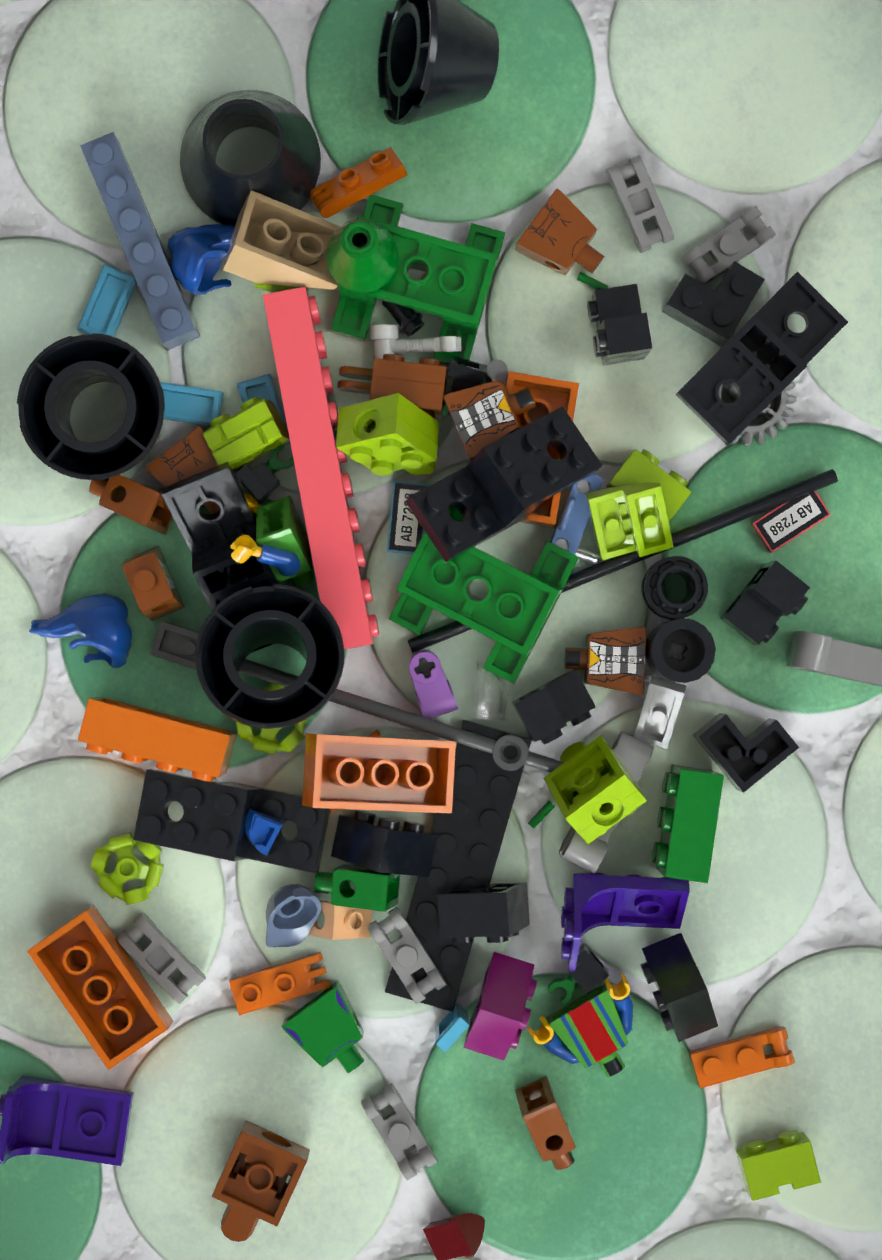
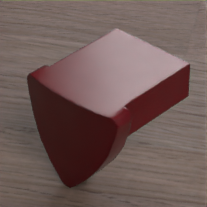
(455, 1236)

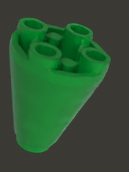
(364, 267)

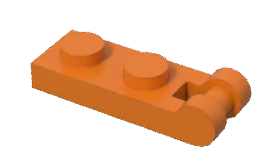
(741, 1057)

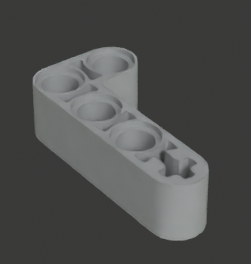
(835, 658)
(589, 856)

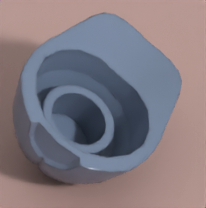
(291, 915)

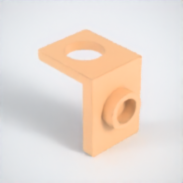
(343, 922)

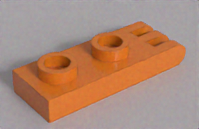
(357, 183)
(278, 984)

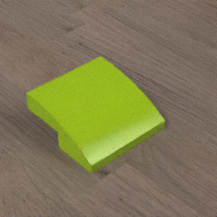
(630, 520)

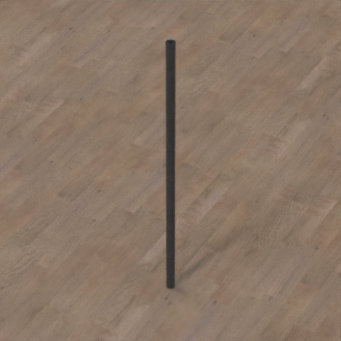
(678, 538)

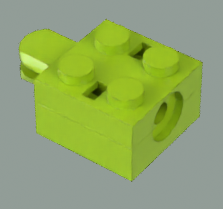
(389, 435)
(593, 788)

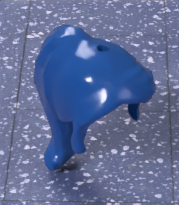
(198, 256)
(100, 623)

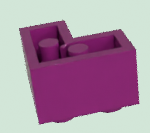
(501, 1007)

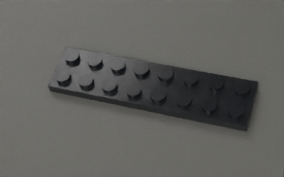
(462, 857)

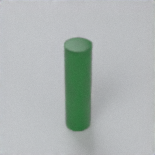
(591, 281)
(541, 814)

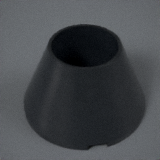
(434, 58)
(285, 179)
(55, 382)
(261, 618)

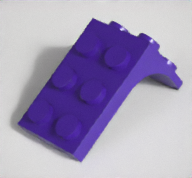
(619, 901)
(64, 1121)

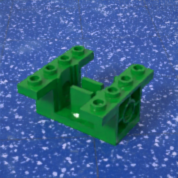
(453, 289)
(509, 614)

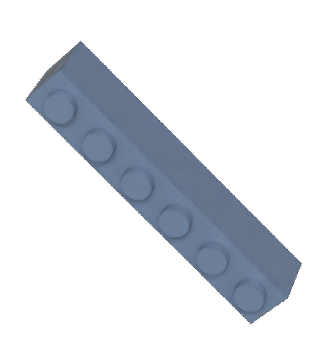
(140, 241)

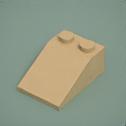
(280, 245)

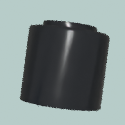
(696, 658)

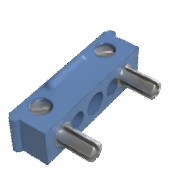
(575, 518)

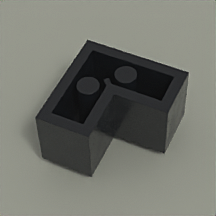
(718, 311)
(620, 325)
(764, 600)
(553, 705)
(745, 758)
(384, 844)
(483, 912)
(681, 989)

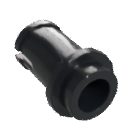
(407, 318)

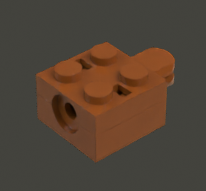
(418, 382)
(257, 1181)

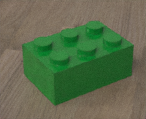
(688, 823)

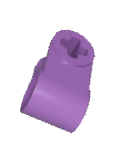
(432, 691)

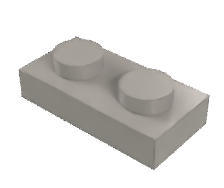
(659, 712)

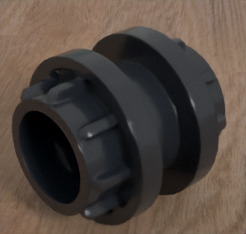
(695, 584)

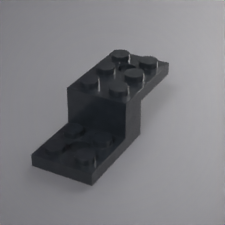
(762, 358)
(503, 484)
(213, 534)
(217, 816)

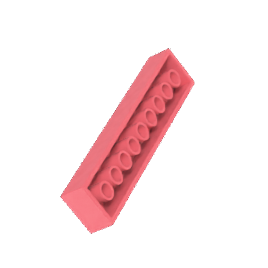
(318, 463)

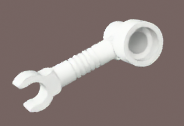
(387, 342)

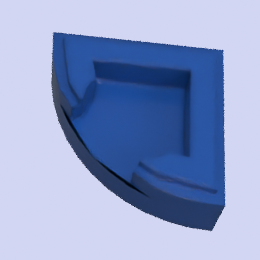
(261, 830)

